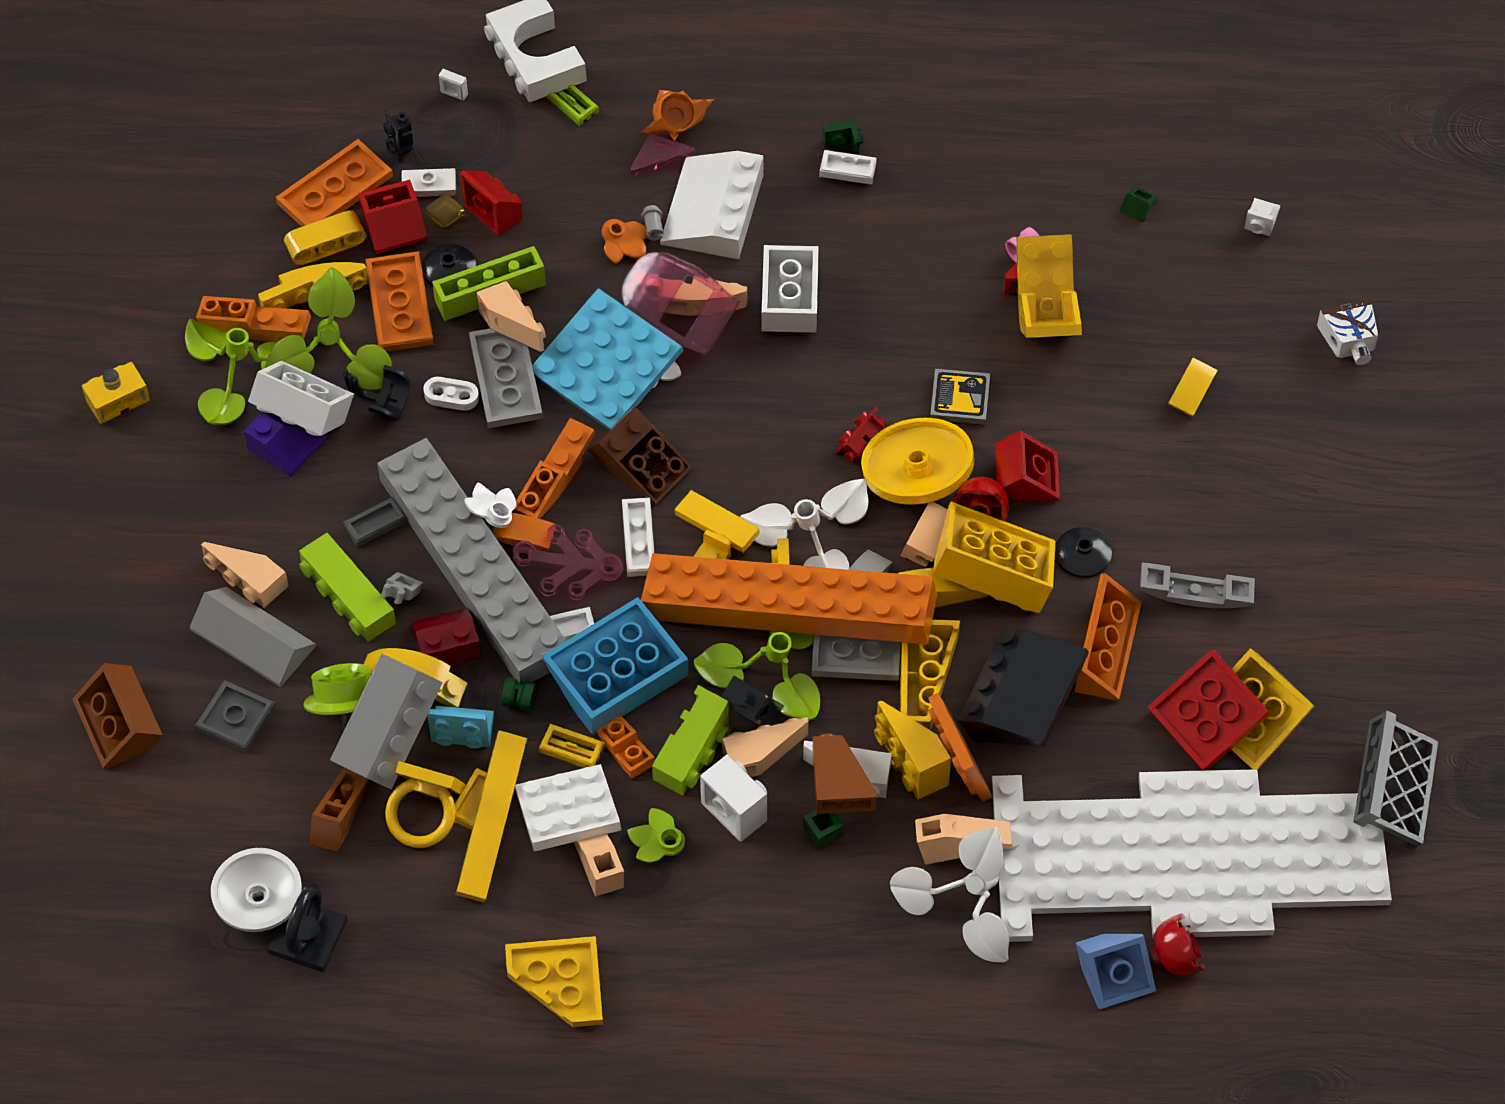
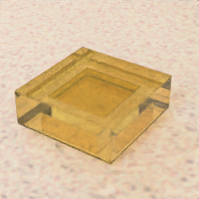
(445, 210)

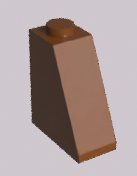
(840, 778)

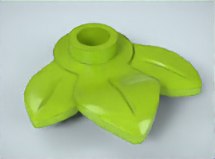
(652, 837)

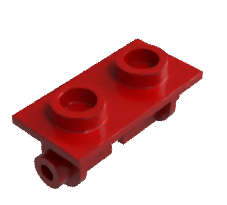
(852, 442)

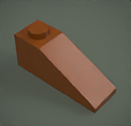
(337, 810)

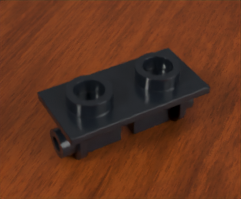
(399, 134)

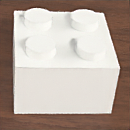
(734, 797)

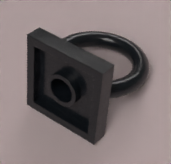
(309, 932)

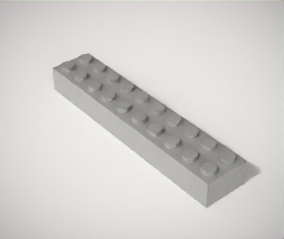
(471, 560)

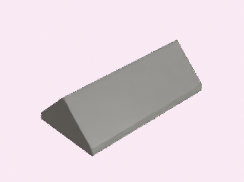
(250, 635)

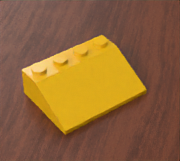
(995, 558)

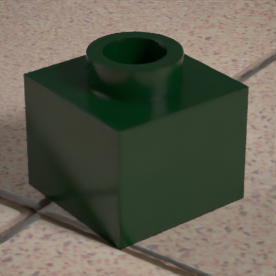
(829, 821)

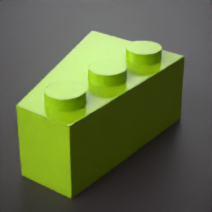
(693, 743)

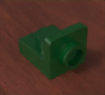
(841, 133)

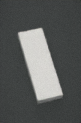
(637, 535)

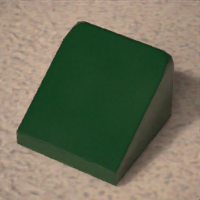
(1138, 203)

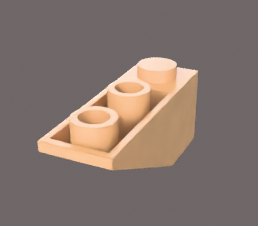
(507, 315)
(252, 572)
(765, 745)
(941, 835)
(601, 864)

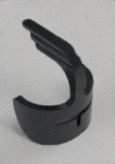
(391, 378)

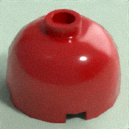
(983, 496)
(1176, 947)

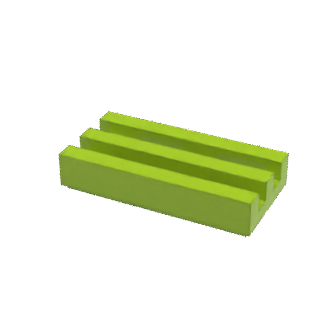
(570, 112)

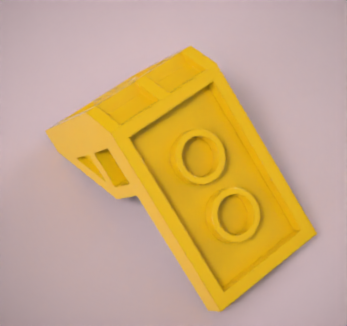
(1046, 287)

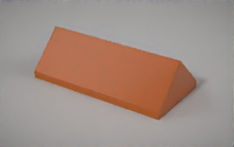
(1108, 640)

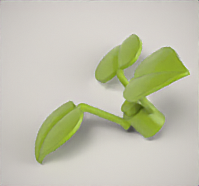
(332, 297)
(204, 344)
(798, 694)

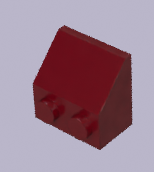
(448, 637)

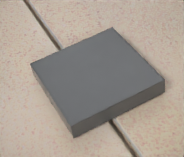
(235, 716)

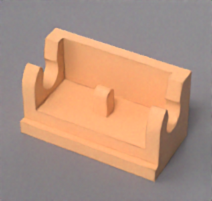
(926, 535)

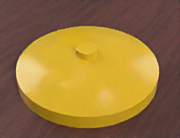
(917, 461)

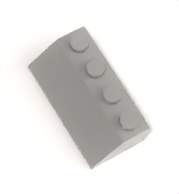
(386, 720)

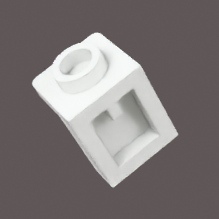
(1261, 217)

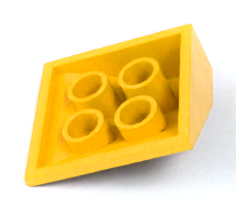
(1282, 700)

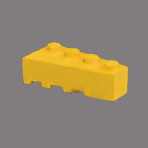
(926, 669)

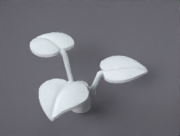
(844, 502)
(984, 855)

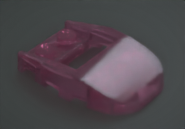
(654, 285)

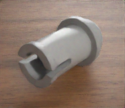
(652, 217)

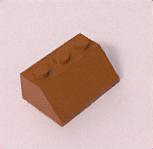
(116, 715)

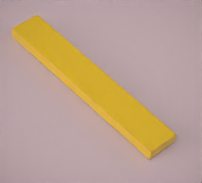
(491, 816)

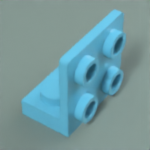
(460, 726)

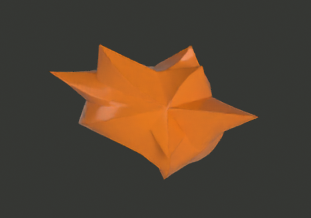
(676, 113)

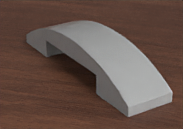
(1196, 590)

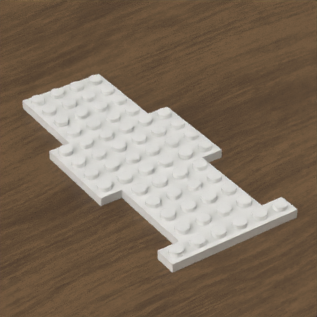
(1188, 848)

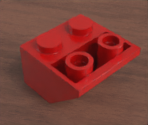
(392, 216)

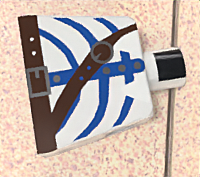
(1350, 330)

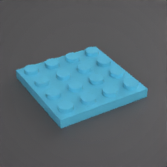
(606, 359)

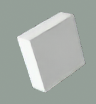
(453, 84)

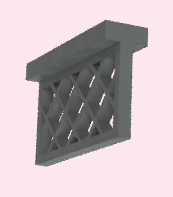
(1377, 771)

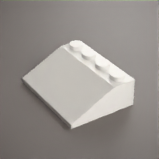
(714, 203)

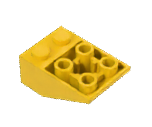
(914, 751)

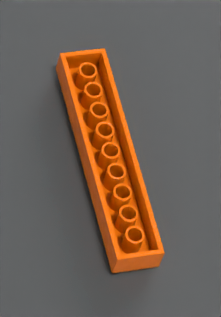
(790, 598)

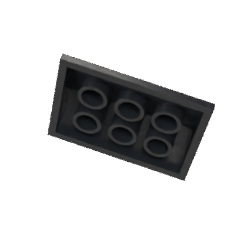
(1022, 688)

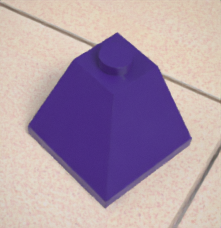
(280, 443)

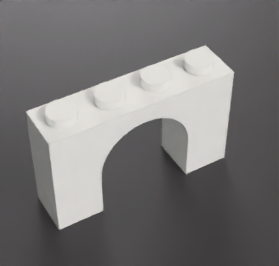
(532, 74)

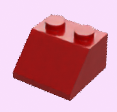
(490, 201)
(1027, 468)

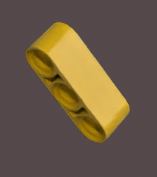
(325, 237)

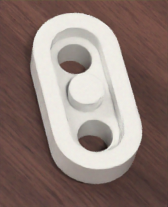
(452, 393)

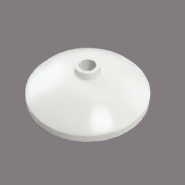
(252, 875)

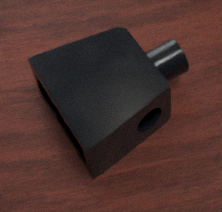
(750, 702)

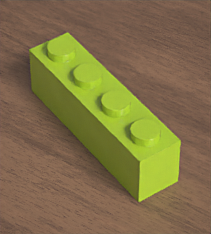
(458, 292)
(346, 587)

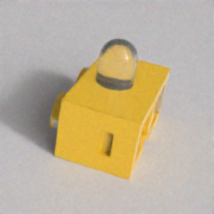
(115, 391)

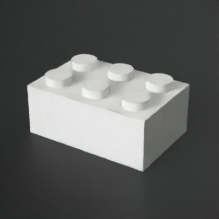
(790, 288)
(300, 398)

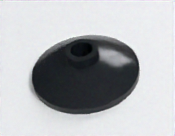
(435, 265)
(1081, 561)

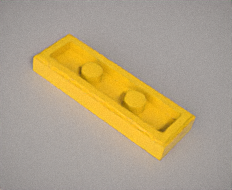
(712, 517)

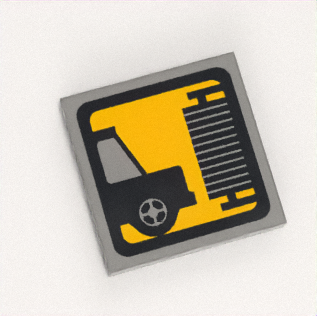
(960, 396)

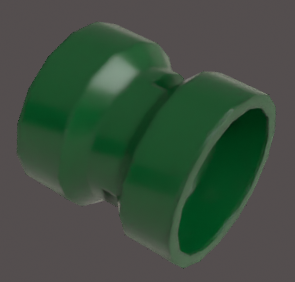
(519, 694)

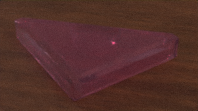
(658, 153)

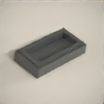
(375, 522)

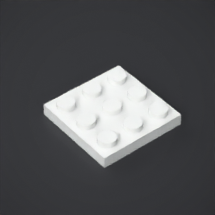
(567, 807)

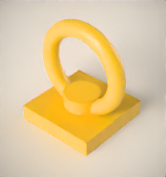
(430, 784)

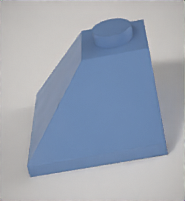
(1116, 967)

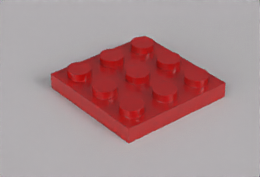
(1209, 710)

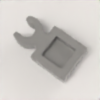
(401, 588)

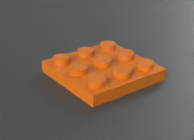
(958, 748)

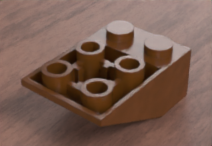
(640, 456)

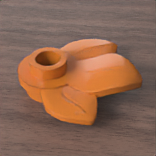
(627, 242)

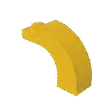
(452, 686)

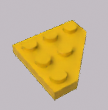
(560, 976)

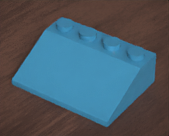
(616, 665)

